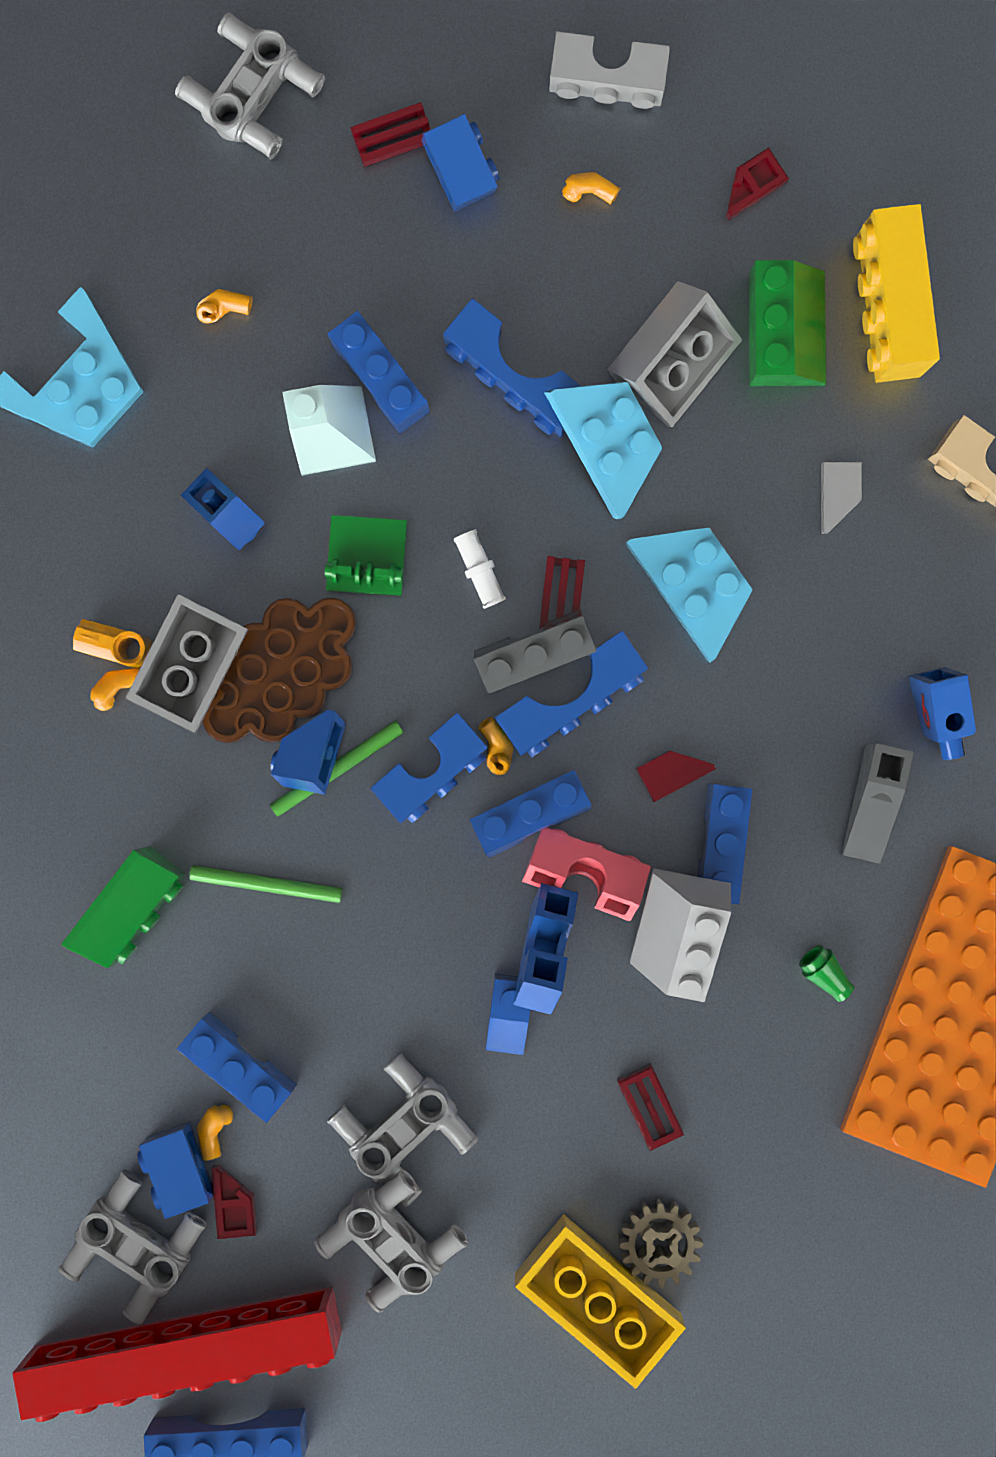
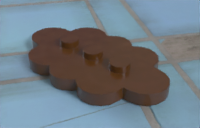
(283, 670)

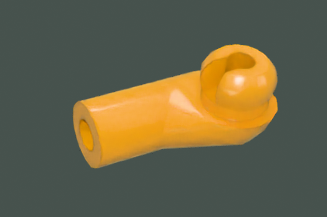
(589, 183)
(109, 684)
(499, 746)

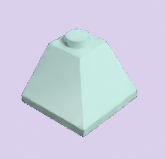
(329, 427)

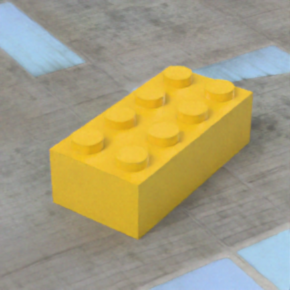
(896, 294)
(599, 1301)

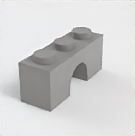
(637, 81)

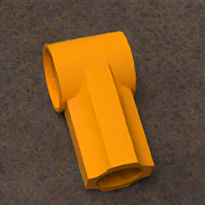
(109, 643)

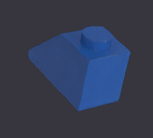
(223, 509)
(309, 754)
(507, 1021)

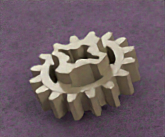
(649, 1253)

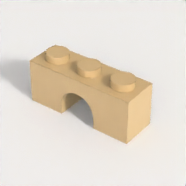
(963, 456)

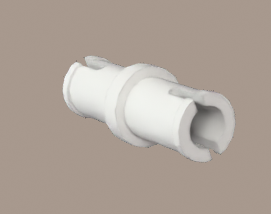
(479, 569)

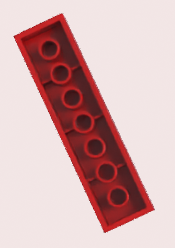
(178, 1355)

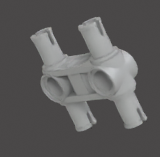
(250, 85)
(403, 1126)
(391, 1241)
(132, 1246)

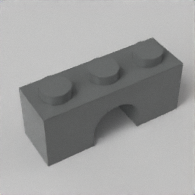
(524, 657)

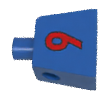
(944, 708)

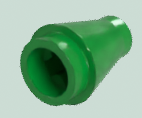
(824, 970)

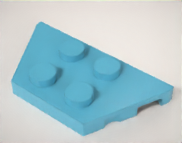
(609, 438)
(695, 582)

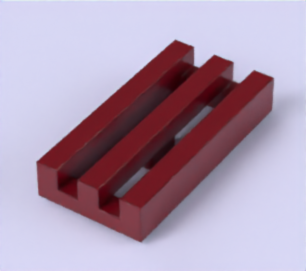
(386, 121)
(565, 564)
(636, 1077)

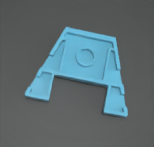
(87, 390)

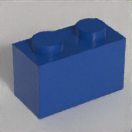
(460, 162)
(175, 1170)

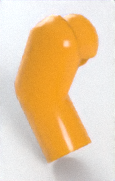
(220, 303)
(209, 1127)

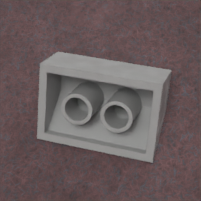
(676, 352)
(186, 663)
(681, 932)

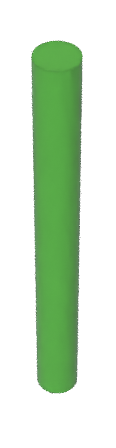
(342, 764)
(266, 884)

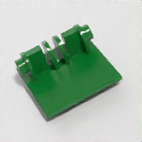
(366, 555)

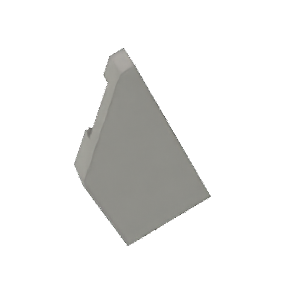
(839, 491)

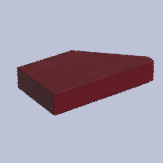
(755, 181)
(671, 772)
(233, 1206)

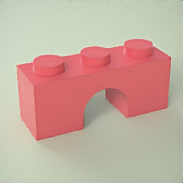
(617, 877)

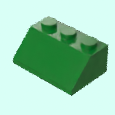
(786, 324)
(125, 908)

